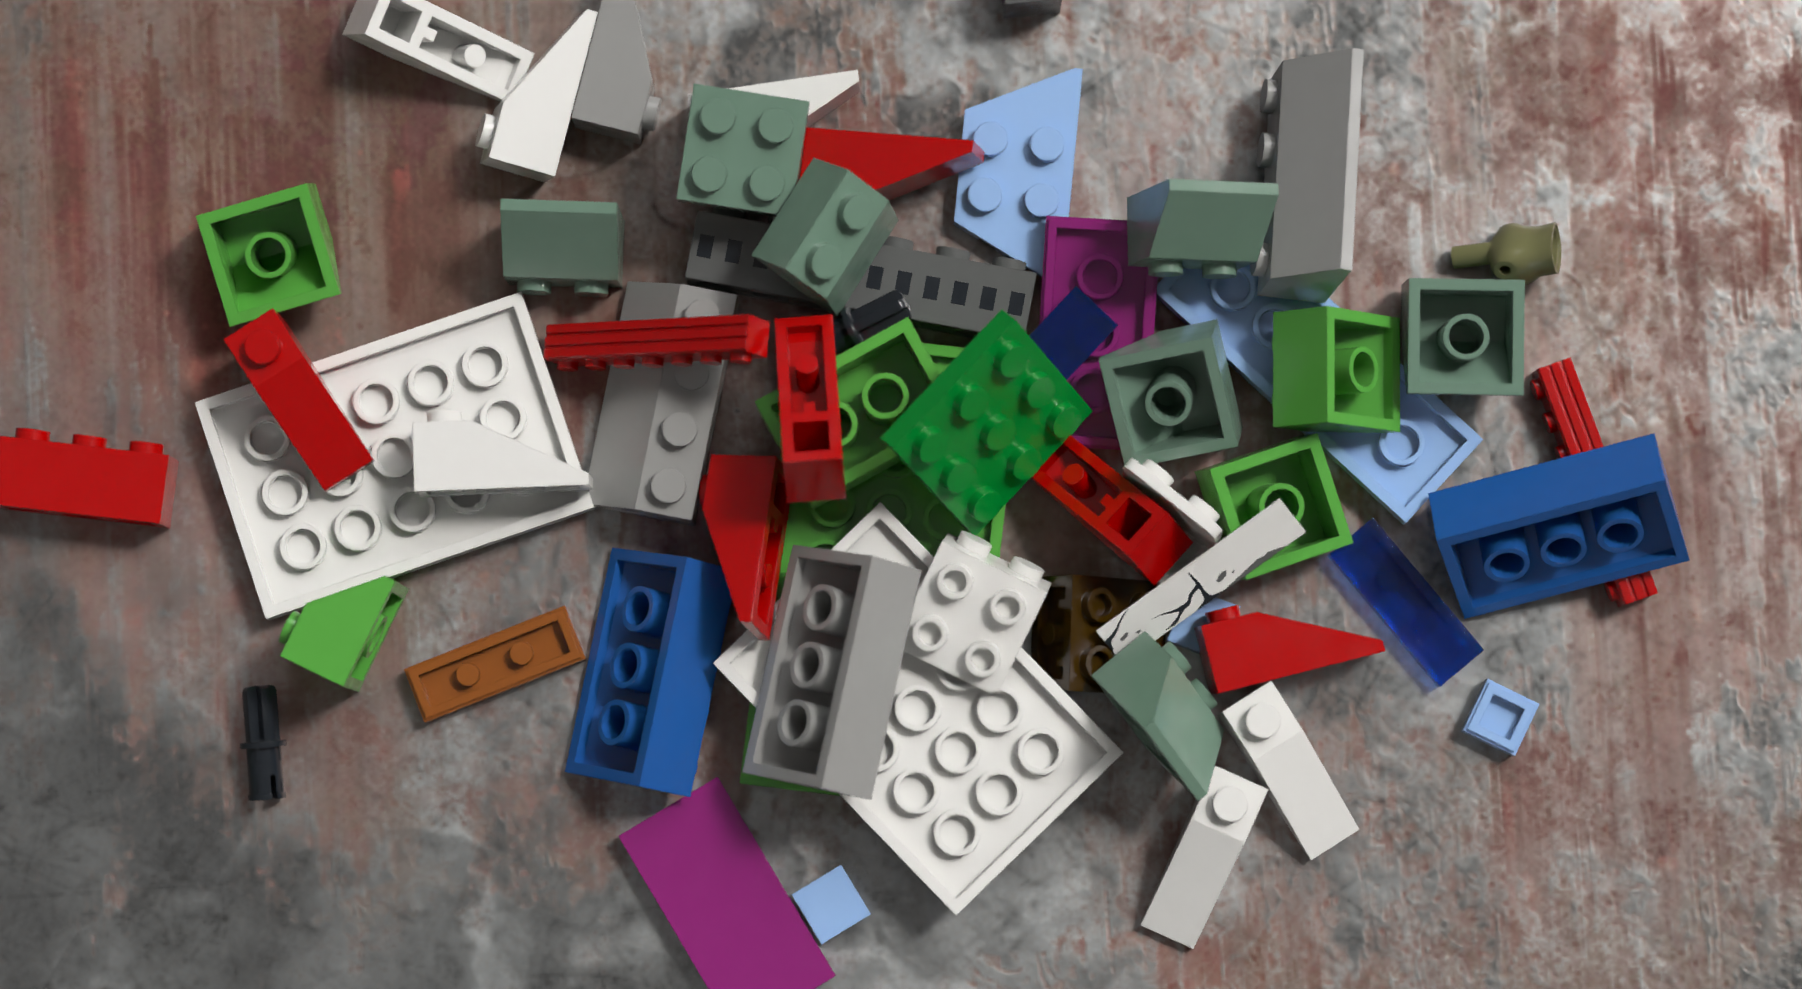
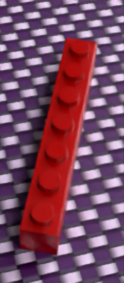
(657, 341)
(1575, 433)

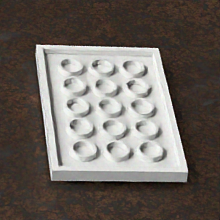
(373, 523)
(960, 767)

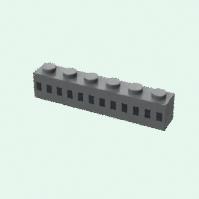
(942, 288)

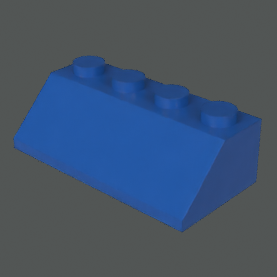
(1558, 526)
(650, 671)

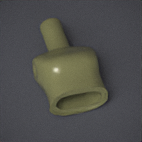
(1515, 252)

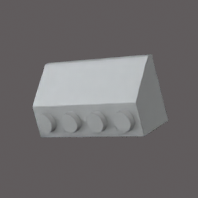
(1314, 159)
(659, 420)
(832, 670)

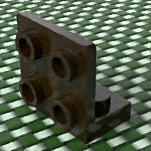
(1067, 623)

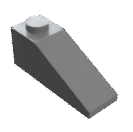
(617, 78)

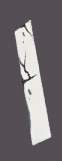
(1204, 577)

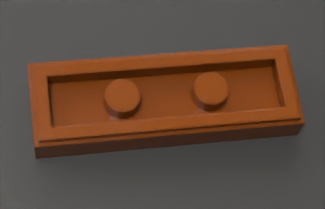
(495, 664)

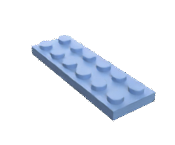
(1390, 466)

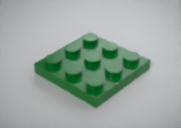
(987, 423)

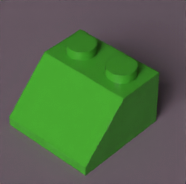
(271, 253)
(1336, 371)
(343, 631)

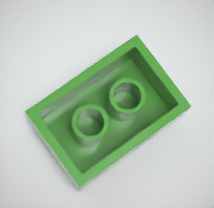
(874, 389)

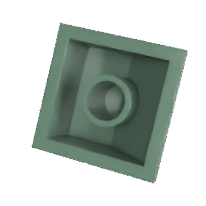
(1199, 226)
(827, 234)
(562, 245)
(1463, 336)
(1172, 394)
(1165, 709)

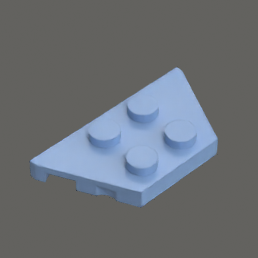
(1024, 168)

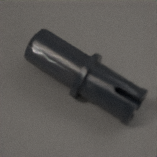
(869, 320)
(263, 743)

